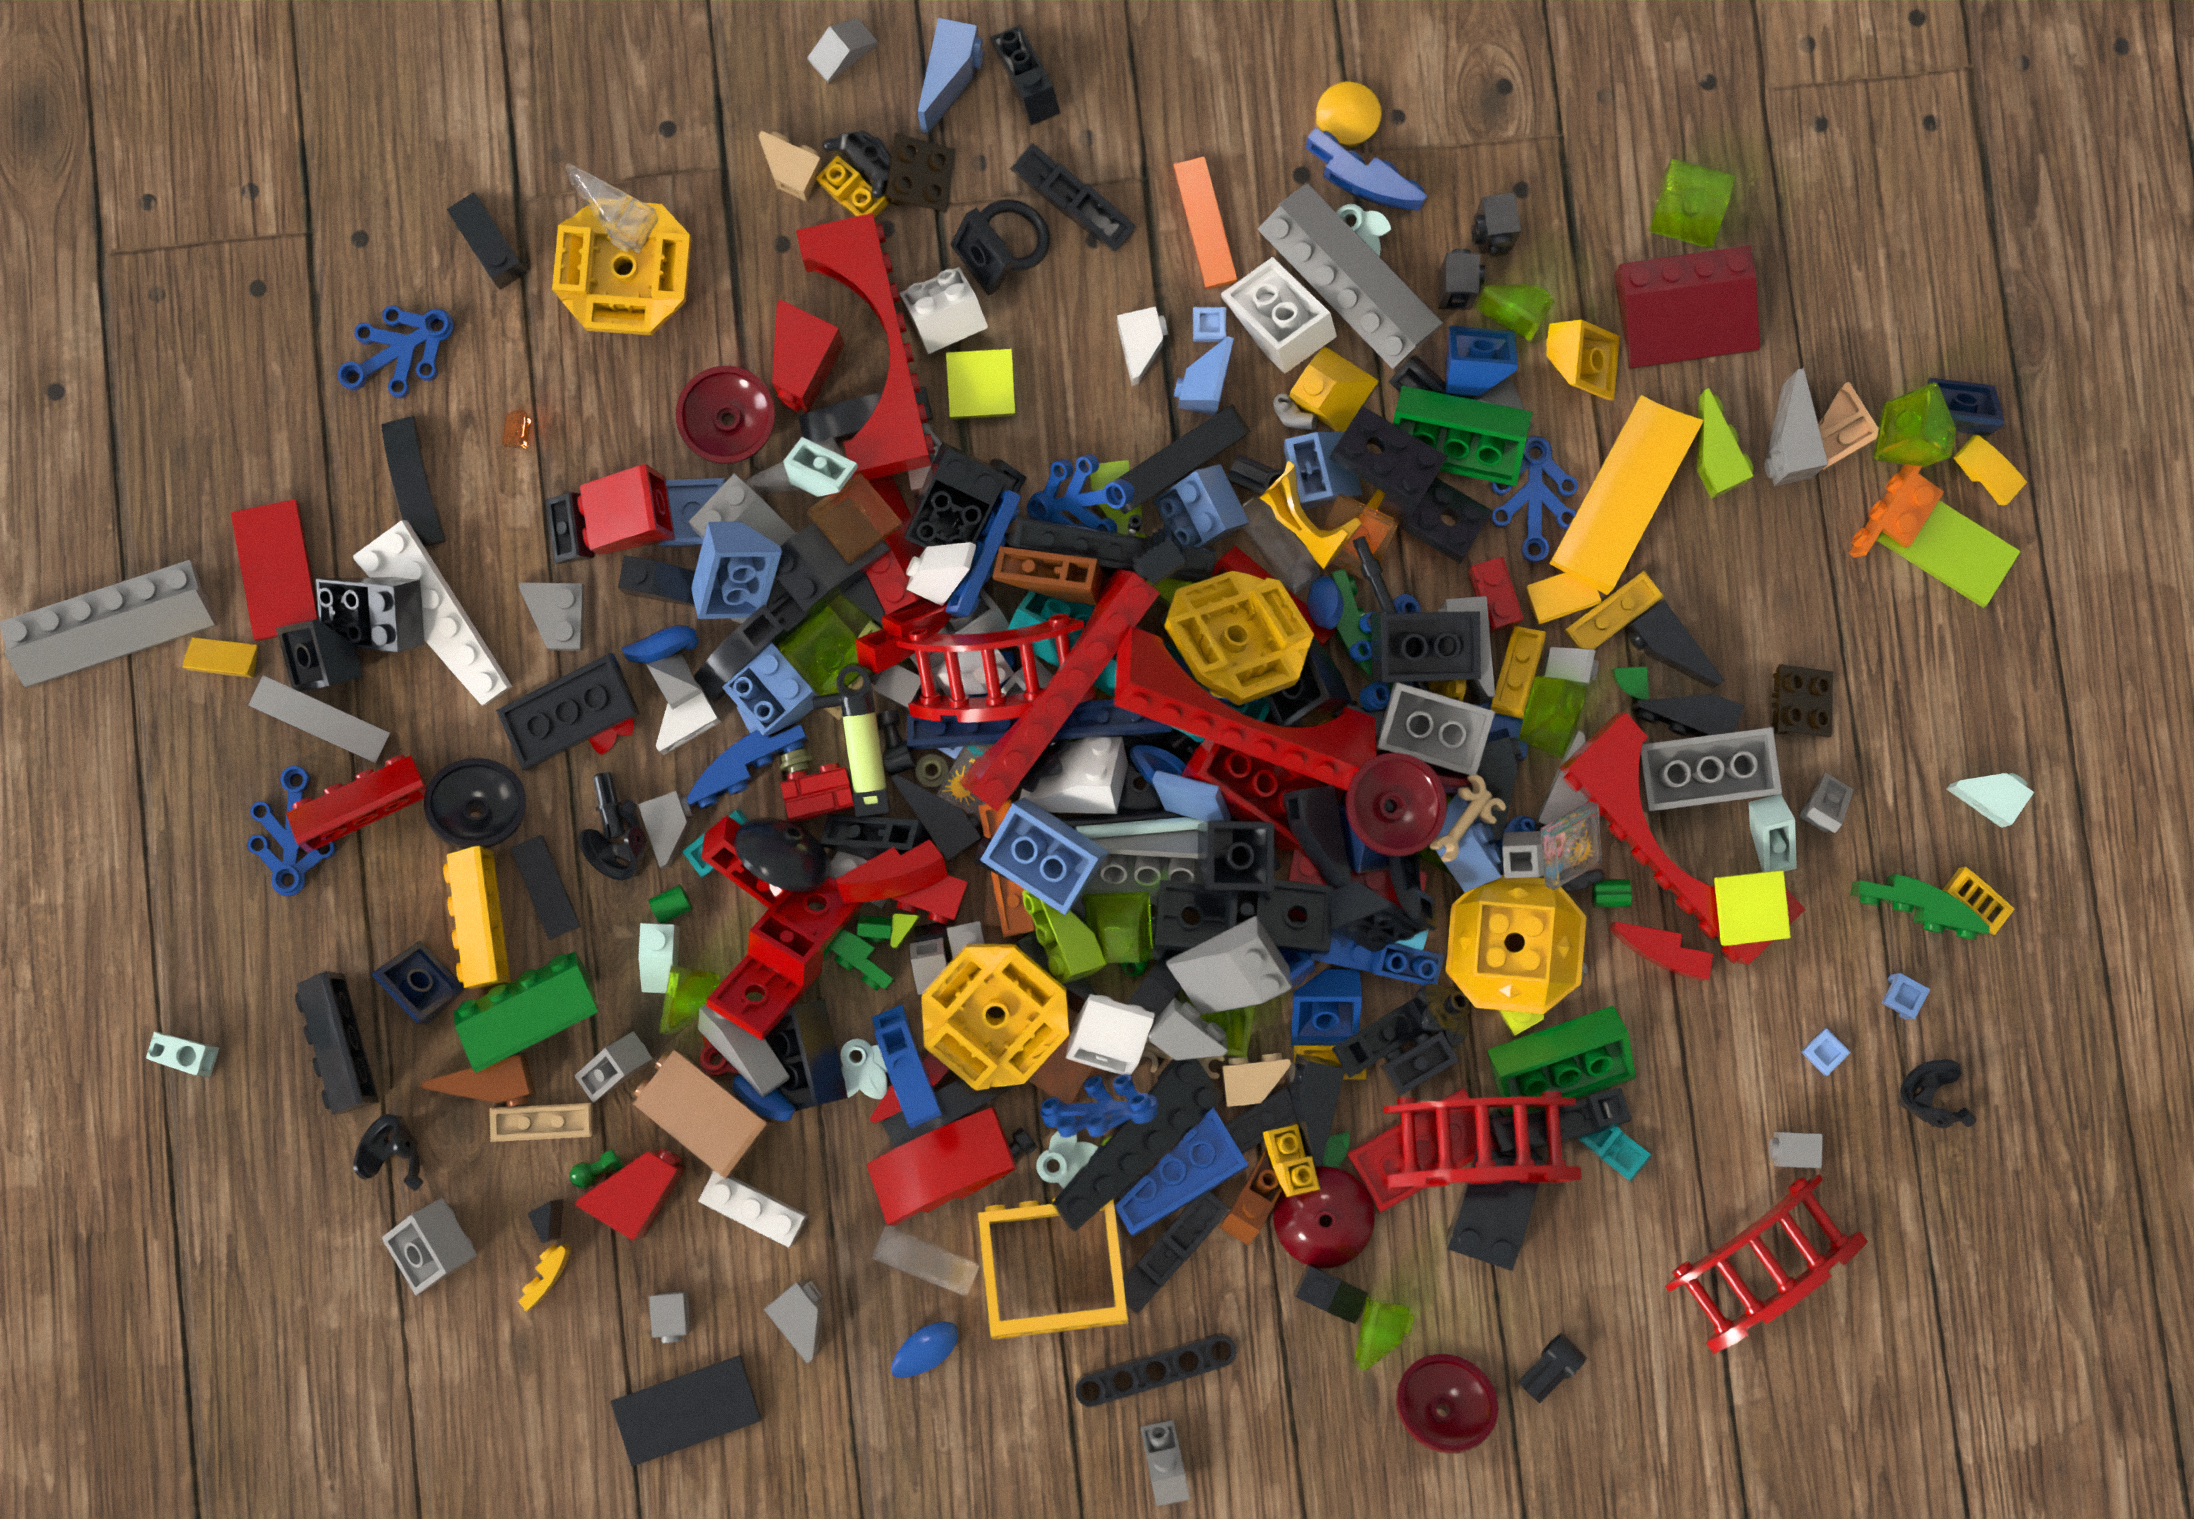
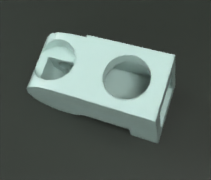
(182, 1054)

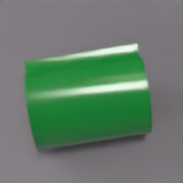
(1611, 893)
(670, 904)

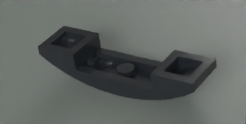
(847, 417)
(411, 480)
(1407, 886)
(1380, 1037)
(953, 1101)
(1585, 1118)

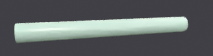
(1139, 827)

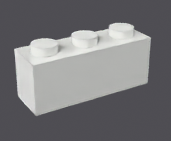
(753, 1208)

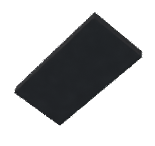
(568, 711)
(686, 1410)

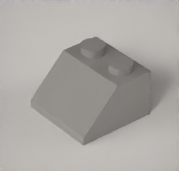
(429, 1246)
(800, 1317)

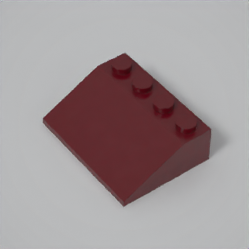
(1688, 306)

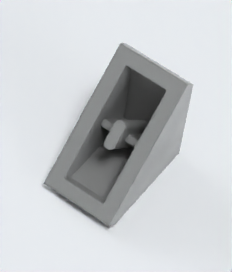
(841, 48)

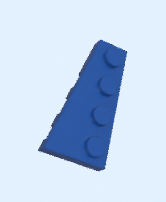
(965, 596)
(1190, 1170)

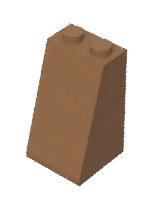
(701, 1113)

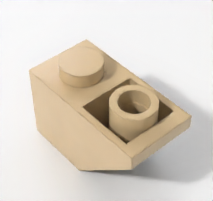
(791, 166)
(1251, 1082)

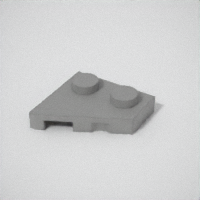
(557, 613)

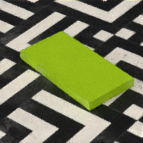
(1958, 553)

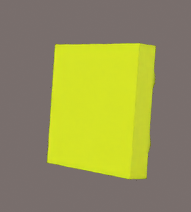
(980, 384)
(1752, 907)

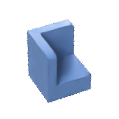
(1905, 996)

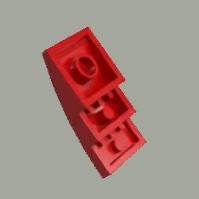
(941, 1166)

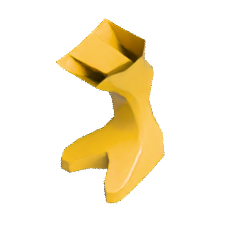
(1287, 509)

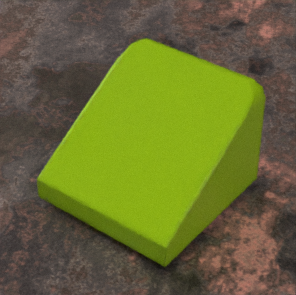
(901, 928)

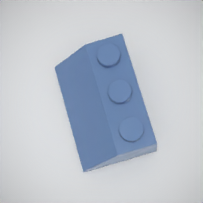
(733, 571)
(1044, 855)

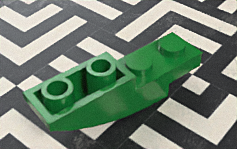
(1348, 627)
(1931, 905)
(856, 953)

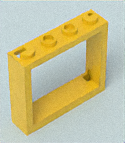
(1049, 1323)

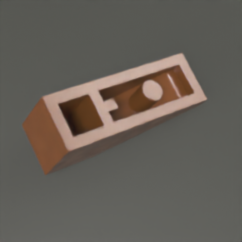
(1050, 574)
(499, 1083)

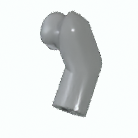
(1291, 415)

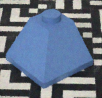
(1205, 380)

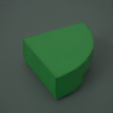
(1633, 681)
(1336, 1149)

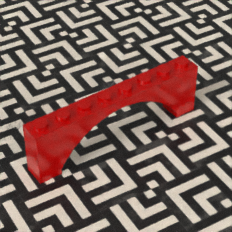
(853, 256)
(1159, 689)
(1006, 763)
(1608, 776)

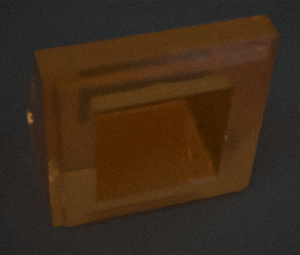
(516, 429)

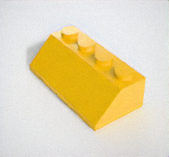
(477, 918)

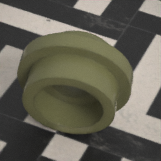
(795, 761)
(932, 781)

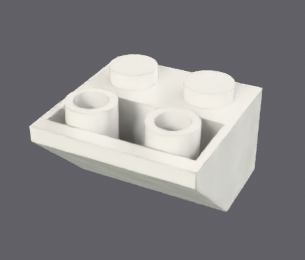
(943, 309)
(1109, 1035)

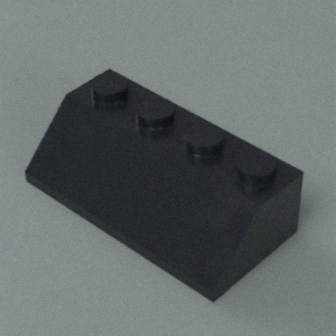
(336, 1042)

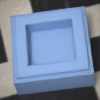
(1209, 324)
(1825, 1052)

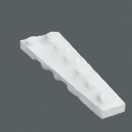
(444, 620)

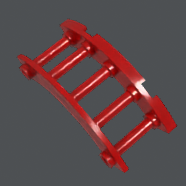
(995, 705)
(1485, 1169)
(1789, 1290)

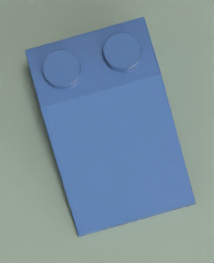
(950, 69)

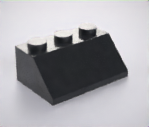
(809, 1055)

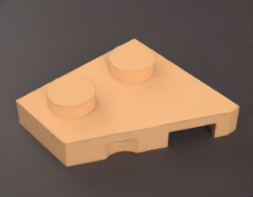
(1846, 426)

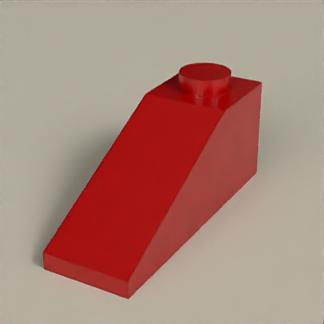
(720, 854)

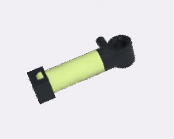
(862, 741)

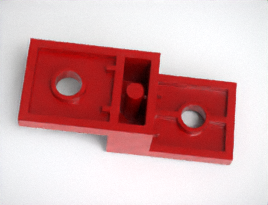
(782, 958)

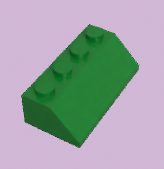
(1476, 436)
(525, 1011)
(1566, 1058)

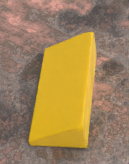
(1560, 597)
(221, 657)

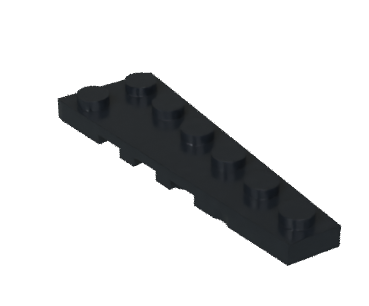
(1183, 1098)

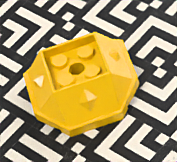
(615, 303)
(1239, 635)
(1522, 980)
(987, 1048)

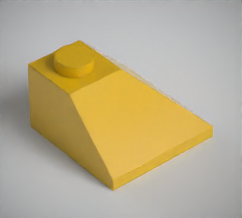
(1585, 356)
(1332, 389)

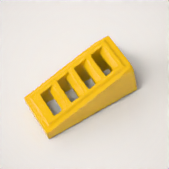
(1966, 875)

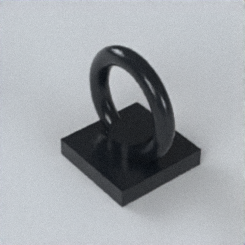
(984, 250)

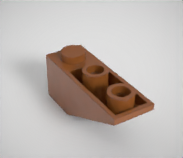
(1253, 1201)

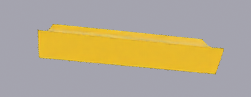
(1625, 494)

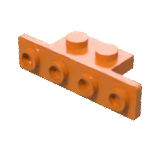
(1900, 512)

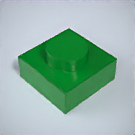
(874, 928)

